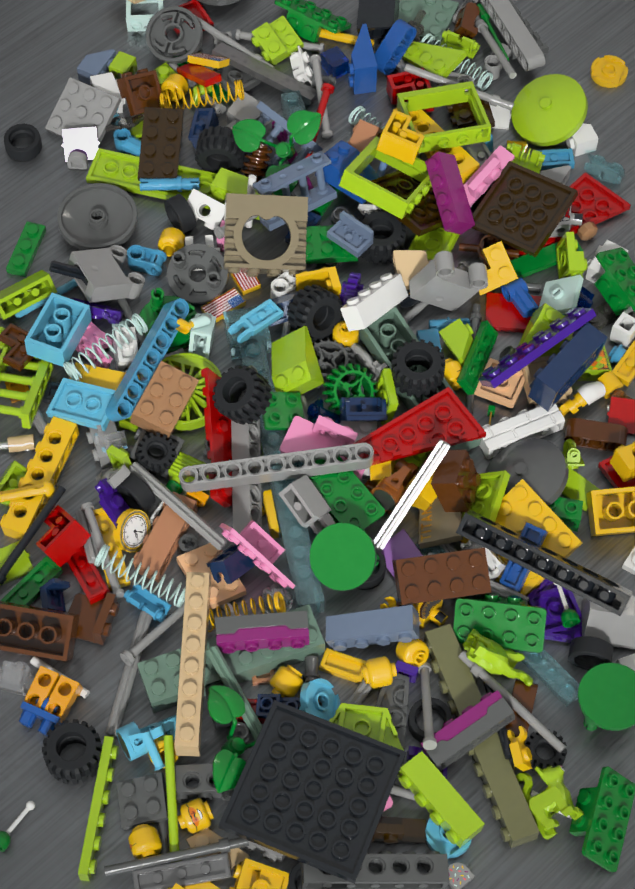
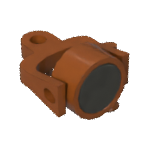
(392, 488)

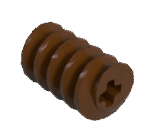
(256, 162)

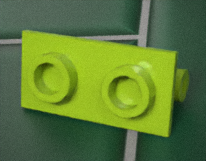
(466, 44)
(572, 454)

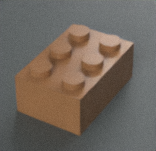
(164, 400)

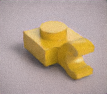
(520, 753)

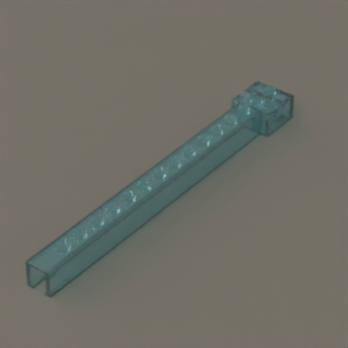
(293, 536)

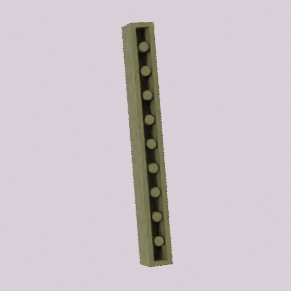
(490, 764)

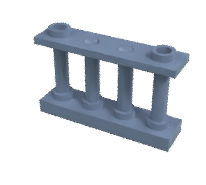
(281, 125)
(280, 180)

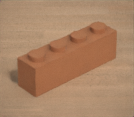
(163, 540)

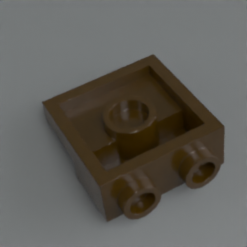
(463, 116)

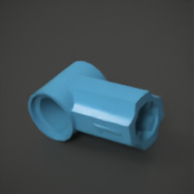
(126, 143)

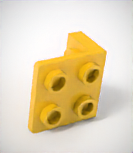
(324, 277)

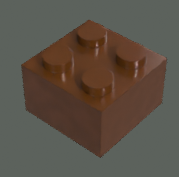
(456, 481)

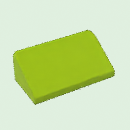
(11, 477)
(577, 488)

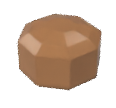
(587, 231)

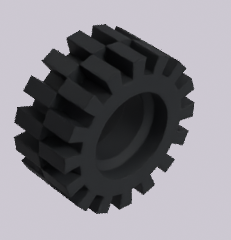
(161, 443)
(536, 740)

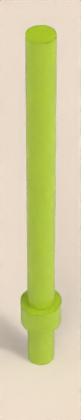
(171, 794)

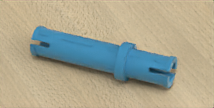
(170, 184)

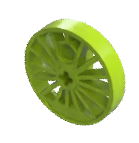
(194, 363)

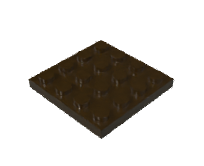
(523, 208)
(425, 215)

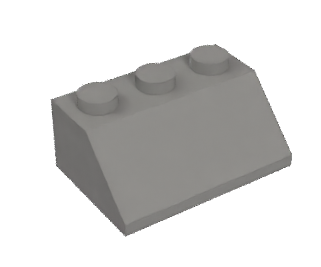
(608, 626)

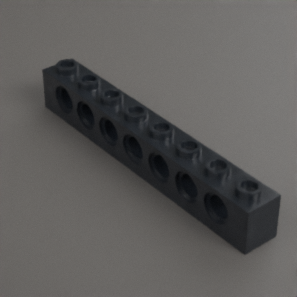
(544, 562)

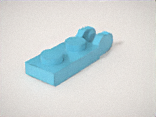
(256, 320)

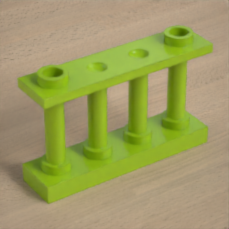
(33, 397)

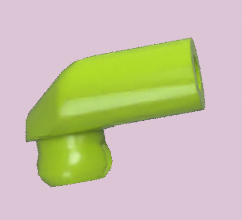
(201, 92)

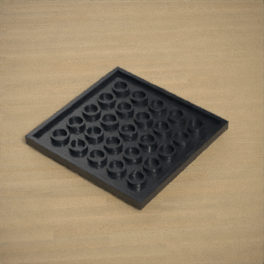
(313, 791)

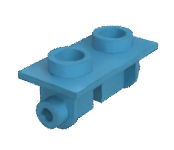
(148, 602)

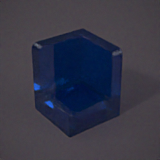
(334, 62)

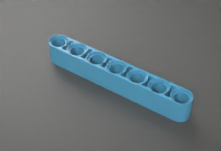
(140, 363)

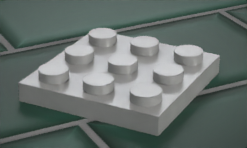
(82, 107)

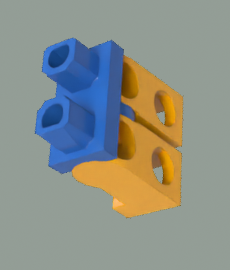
(49, 700)

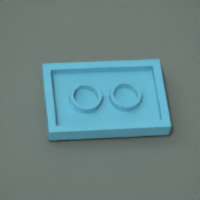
(81, 403)

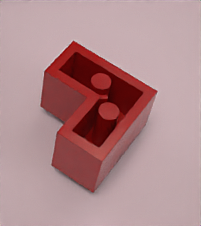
(405, 82)
(63, 536)

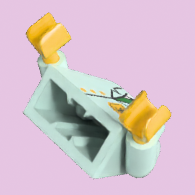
(201, 333)

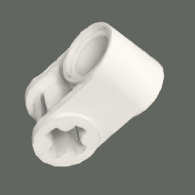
(284, 284)

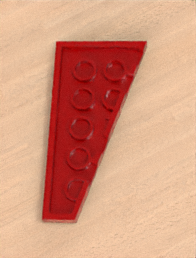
(594, 202)
(422, 427)
(218, 434)

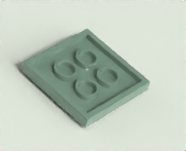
(437, 17)

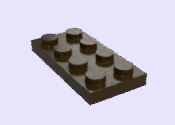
(160, 143)

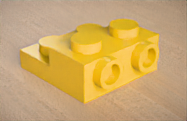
(258, 876)

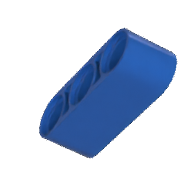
(394, 46)

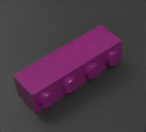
(449, 193)

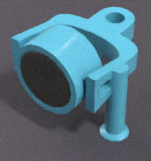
(140, 741)

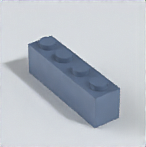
(372, 627)

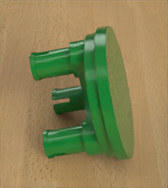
(151, 311)
(343, 556)
(608, 697)

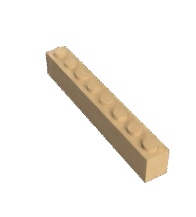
(192, 664)

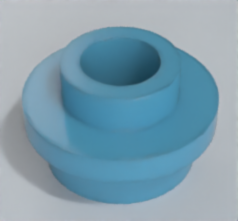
(617, 353)

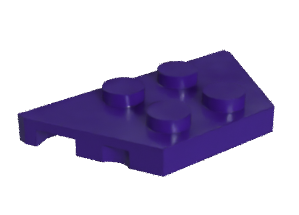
(548, 597)

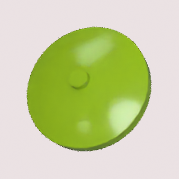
(549, 110)

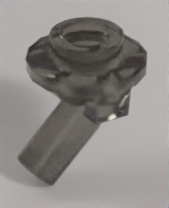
(416, 23)

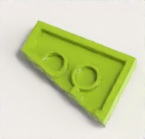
(434, 58)

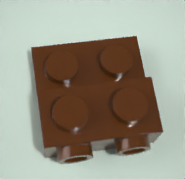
(140, 90)

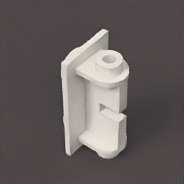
(300, 61)

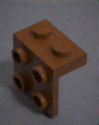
(94, 619)

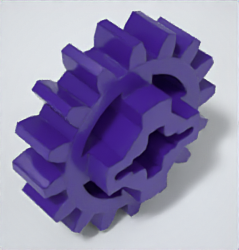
(351, 288)

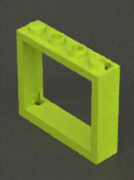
(445, 96)
(378, 195)

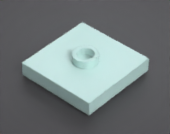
(562, 293)

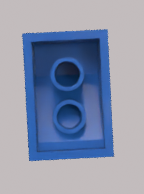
(363, 65)
(341, 156)

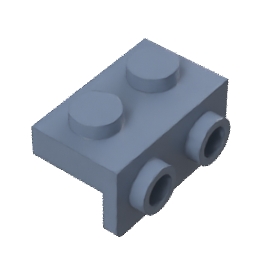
(351, 234)

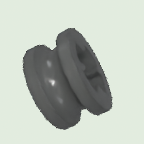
(185, 539)

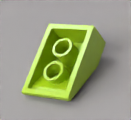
(540, 321)
(295, 363)

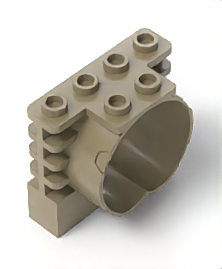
(290, 209)

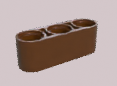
(596, 434)
(526, 696)

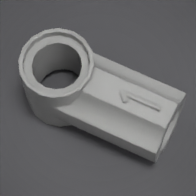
(493, 65)

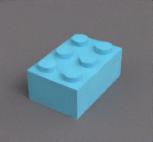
(58, 329)

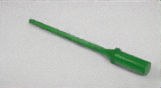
(485, 16)

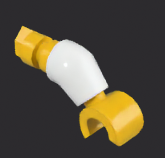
(591, 392)

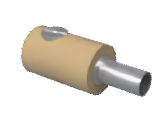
(19, 443)

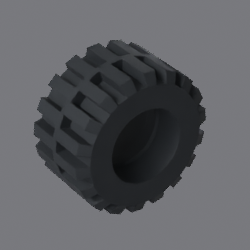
(218, 149)
(388, 225)
(315, 309)
(418, 354)
(252, 403)
(65, 735)

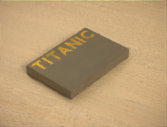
(438, 526)

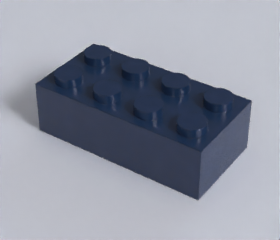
(566, 366)

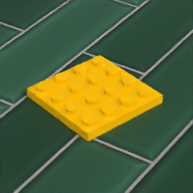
(524, 506)

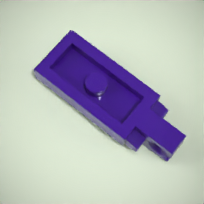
(98, 311)
(111, 500)

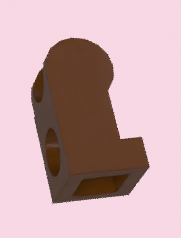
(465, 21)

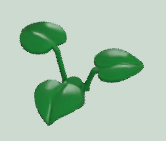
(302, 125)
(226, 706)

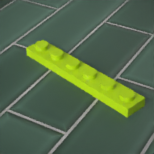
(96, 816)

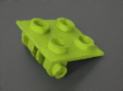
(531, 162)

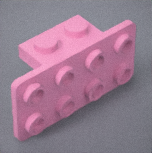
(324, 433)
(259, 546)

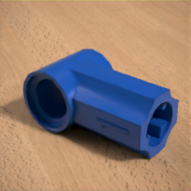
(517, 293)

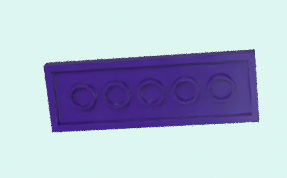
(540, 344)

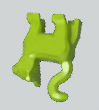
(494, 658)
(550, 801)

